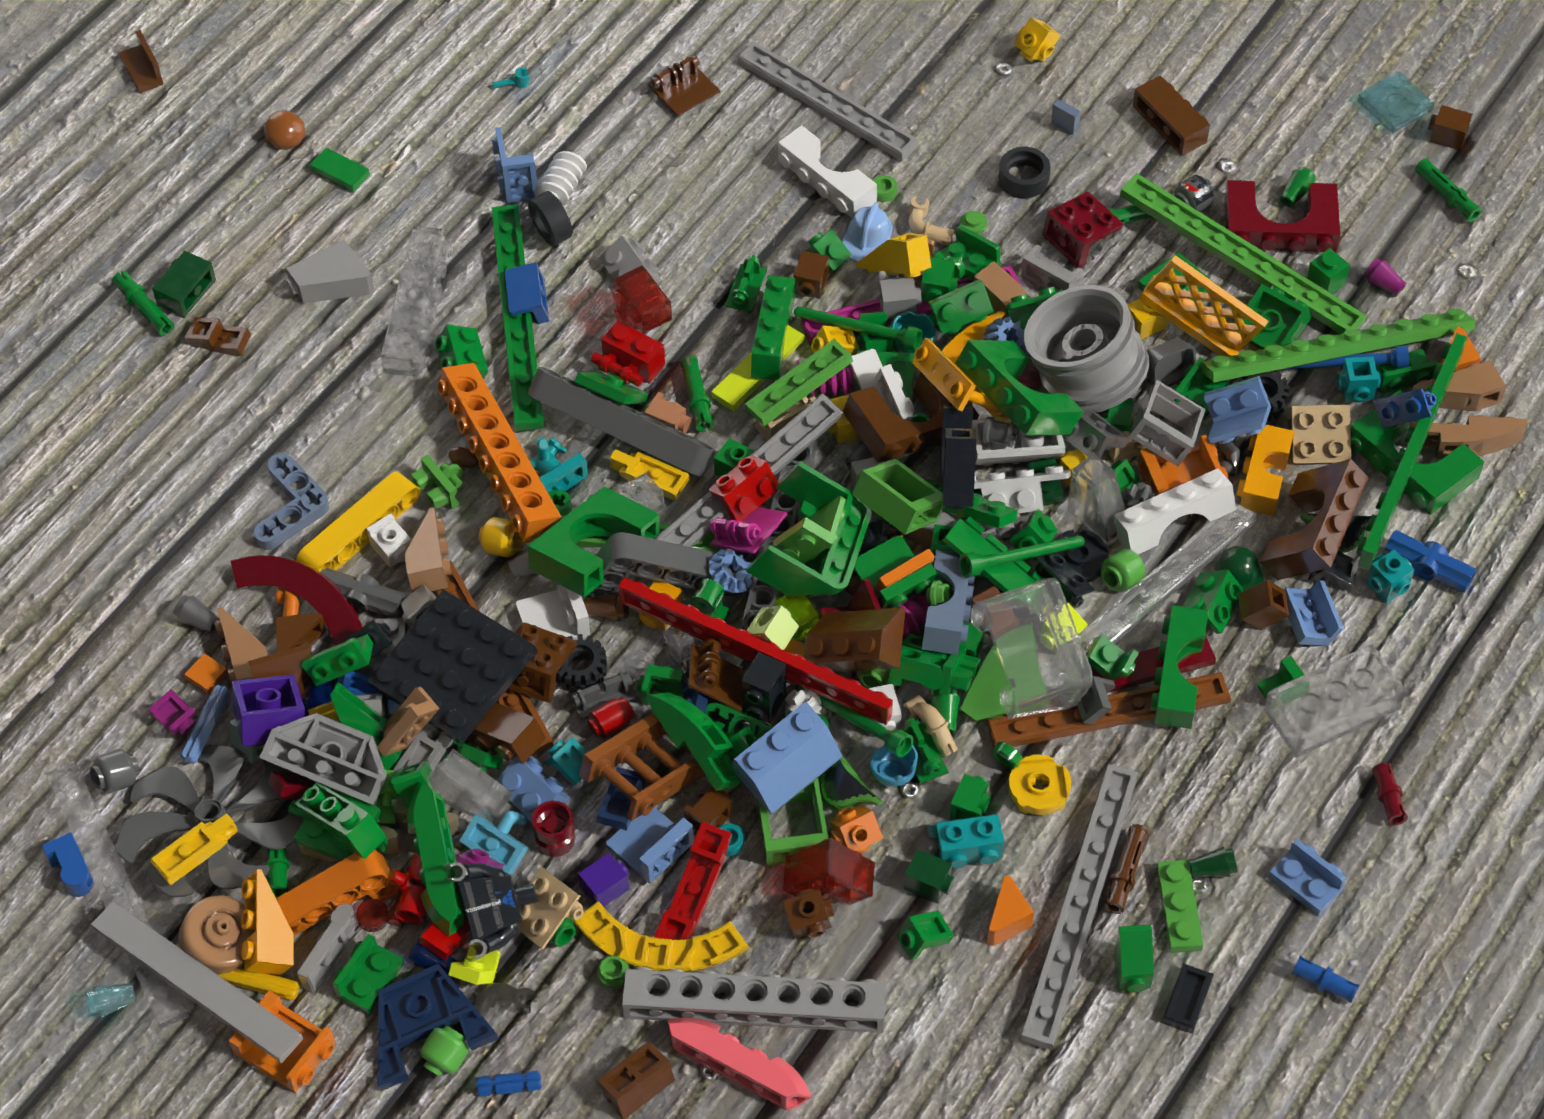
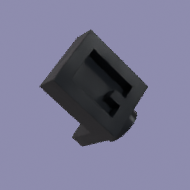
(1341, 573)

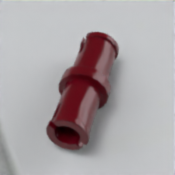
(1389, 793)

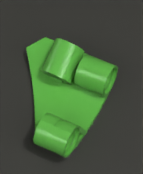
(983, 696)

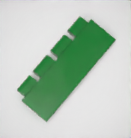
(967, 538)

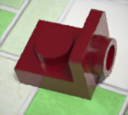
(289, 785)

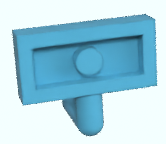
(495, 839)

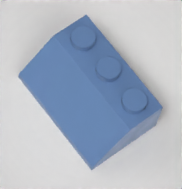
(787, 758)

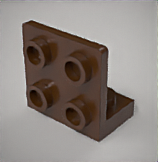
(540, 673)

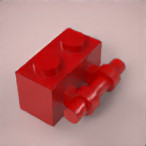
(630, 355)

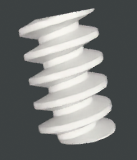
(562, 175)

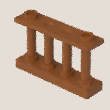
(622, 750)

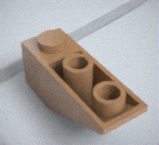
(1471, 388)
(426, 555)
(240, 646)

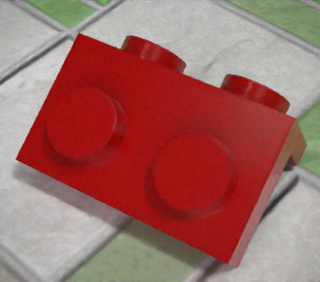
(745, 487)

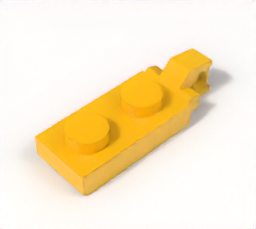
(667, 477)
(193, 848)

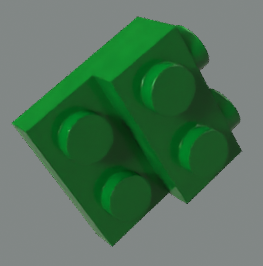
(1284, 317)

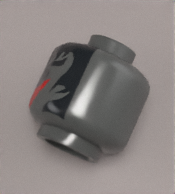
(1196, 192)

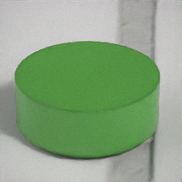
(885, 188)

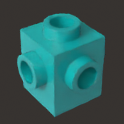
(1359, 379)
(1390, 575)

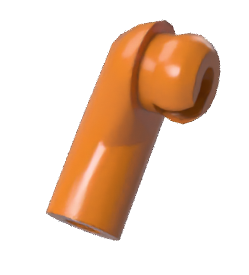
(290, 601)

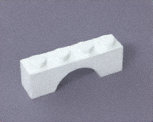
(845, 189)
(1143, 524)

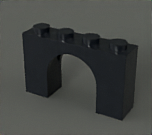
(957, 456)

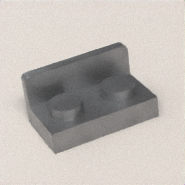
(1095, 435)

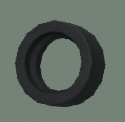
(1024, 187)
(550, 218)

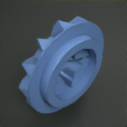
(723, 575)

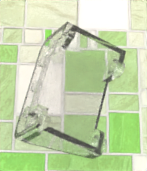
(1035, 648)

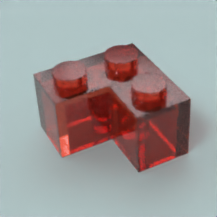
(640, 301)
(832, 870)

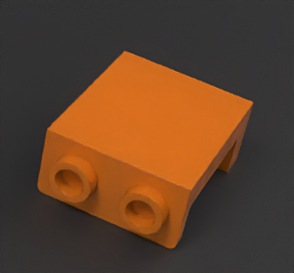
(1164, 475)
(301, 1063)

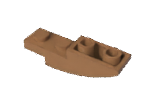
(1480, 435)

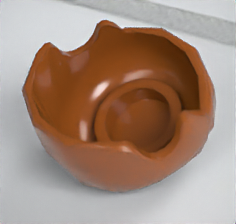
(284, 129)

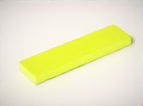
(739, 385)

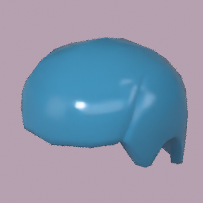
(891, 769)

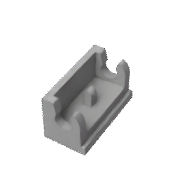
(1047, 273)

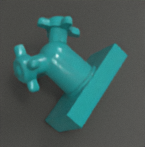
(553, 473)

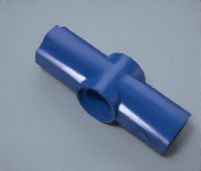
(1431, 561)

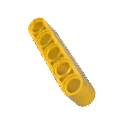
(349, 532)

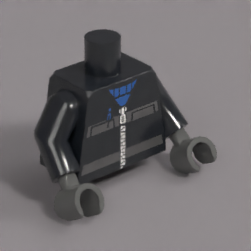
(490, 905)

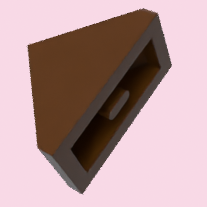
(299, 630)

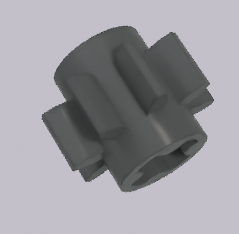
(1138, 493)

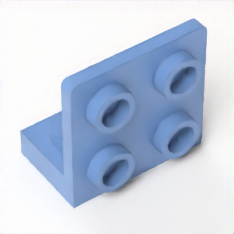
(517, 172)
(1237, 410)
(651, 843)

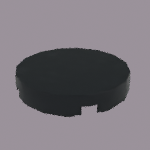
(1089, 557)

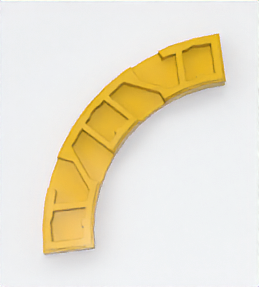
(657, 953)

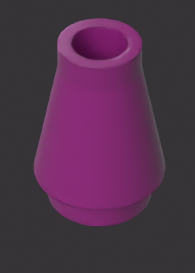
(1384, 277)

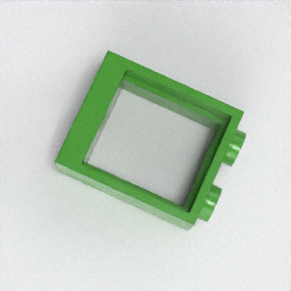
(899, 496)
(778, 849)

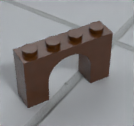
(890, 435)
(1334, 492)

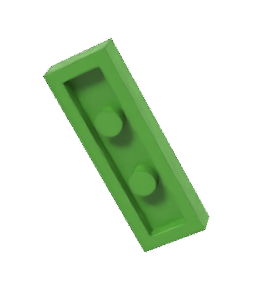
(1179, 906)

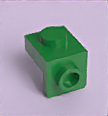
(830, 246)
(871, 341)
(1035, 531)
(660, 680)

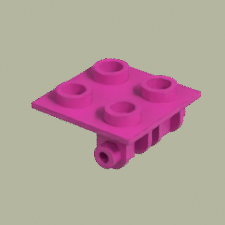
(746, 534)

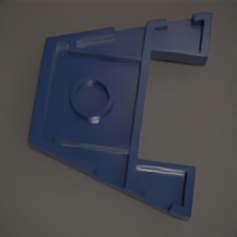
(411, 1012)

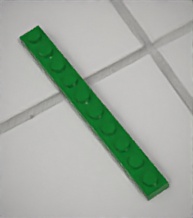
(517, 328)
(1407, 457)

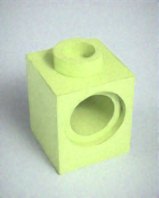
(774, 625)

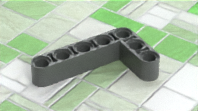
(652, 559)

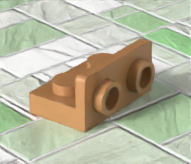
(407, 722)

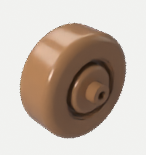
(215, 933)

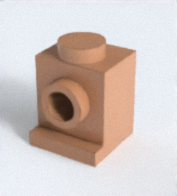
(668, 413)

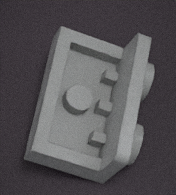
(626, 256)

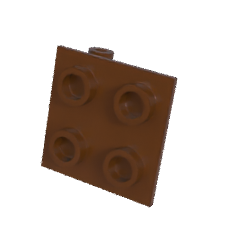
(683, 85)
(715, 675)

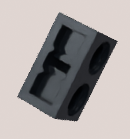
(764, 687)

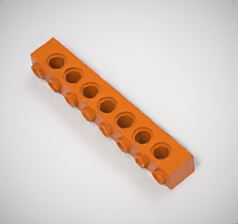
(498, 451)

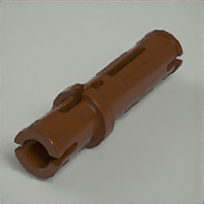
(1123, 880)

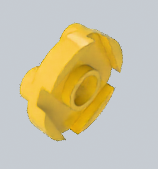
(1039, 801)

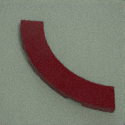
(303, 581)

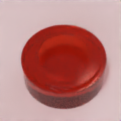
(372, 915)

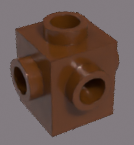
(809, 913)

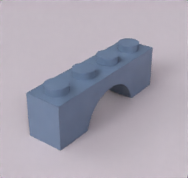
(945, 622)

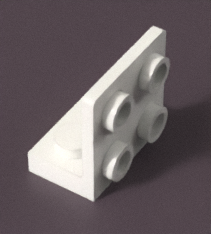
(557, 612)

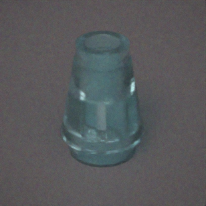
(109, 998)

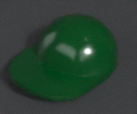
(1242, 565)

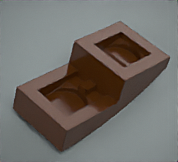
(213, 336)

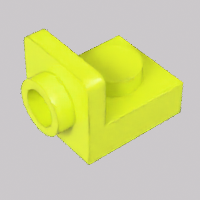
(477, 972)

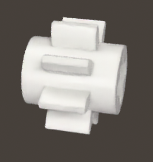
(796, 699)

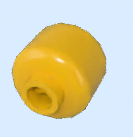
(499, 538)

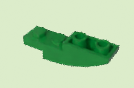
(693, 728)

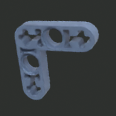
(299, 505)

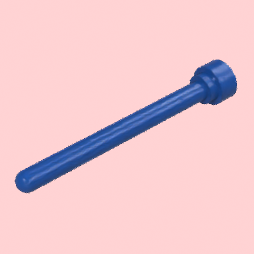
(1397, 357)

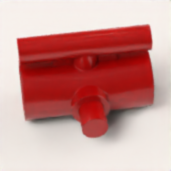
(408, 903)

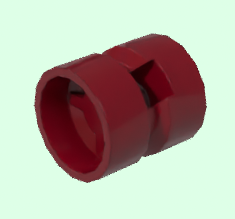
(553, 828)

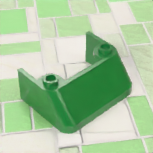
(832, 567)

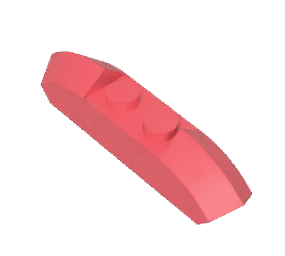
(747, 1067)

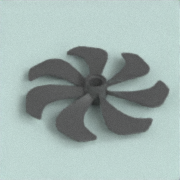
(223, 866)

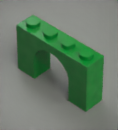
(995, 371)
(1428, 484)
(602, 514)

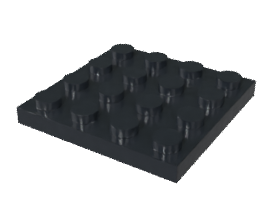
(457, 660)

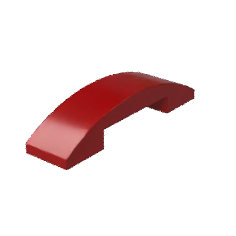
(696, 883)

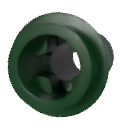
(1216, 863)

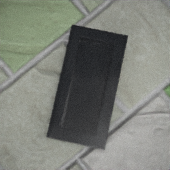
(1187, 998)

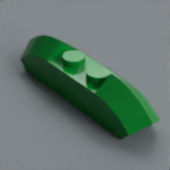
(434, 844)

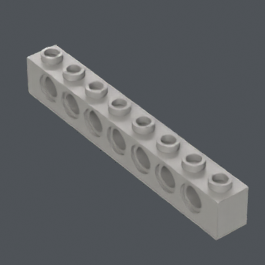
(767, 1011)

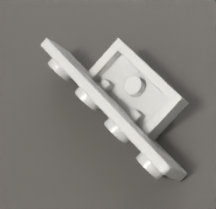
(888, 383)
(1020, 490)

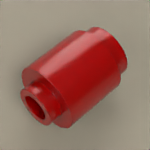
(610, 717)

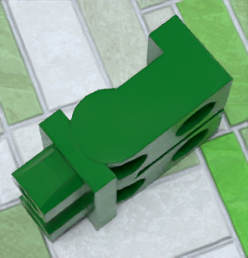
(934, 668)

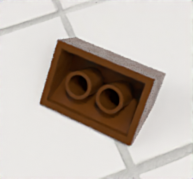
(857, 640)

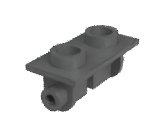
(600, 693)

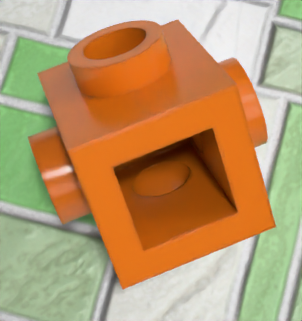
(856, 828)

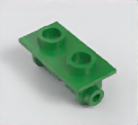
(746, 285)
(929, 760)

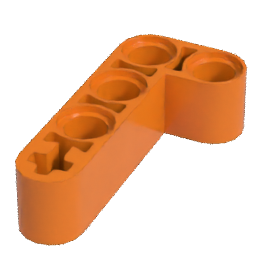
(337, 885)

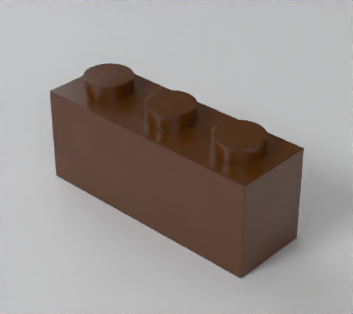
(1171, 115)
(508, 734)

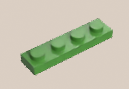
(798, 382)

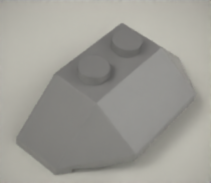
(328, 755)

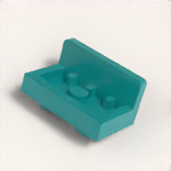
(971, 841)

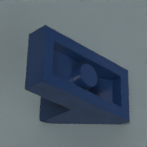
(616, 805)

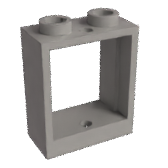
(1160, 436)

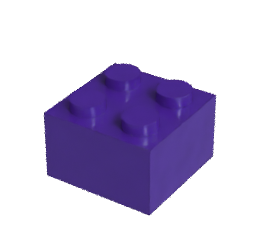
(263, 705)

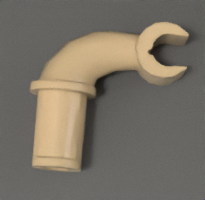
(918, 226)
(935, 724)

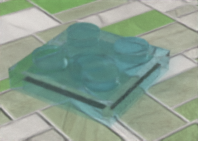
(1395, 102)

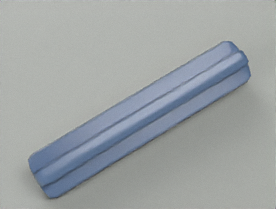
(205, 724)

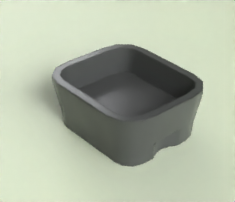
(1170, 361)

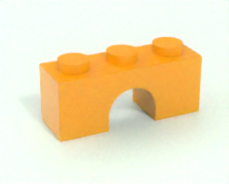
(1262, 488)

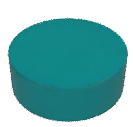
(737, 839)

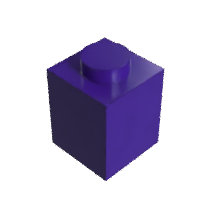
(604, 880)

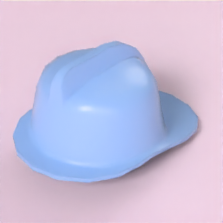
(867, 231)

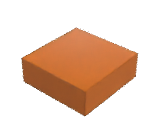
(206, 673)

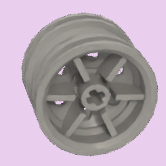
(1087, 347)

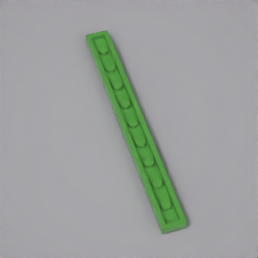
(1240, 253)
(1329, 347)

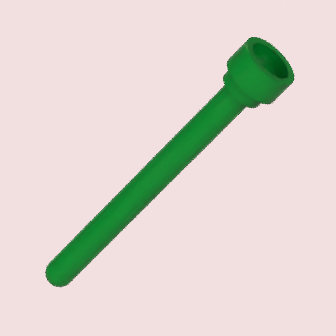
(909, 337)
(973, 564)
(897, 741)

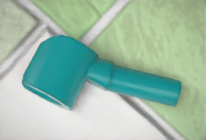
(520, 80)

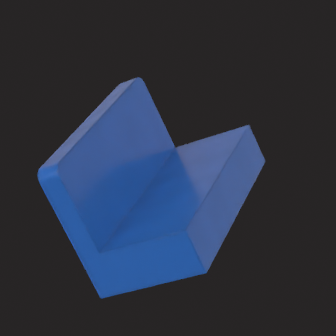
(527, 291)

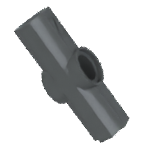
(366, 594)

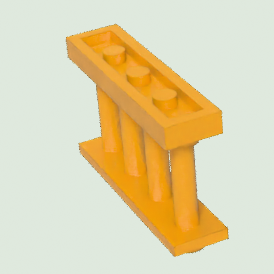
(952, 380)

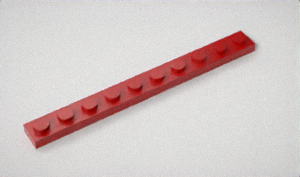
(746, 646)

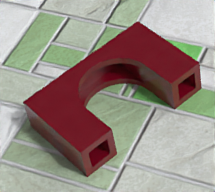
(1313, 233)

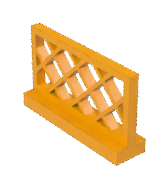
(1198, 319)

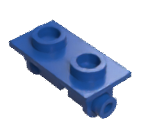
(1405, 407)

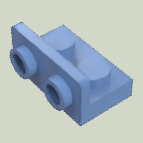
(1308, 877)

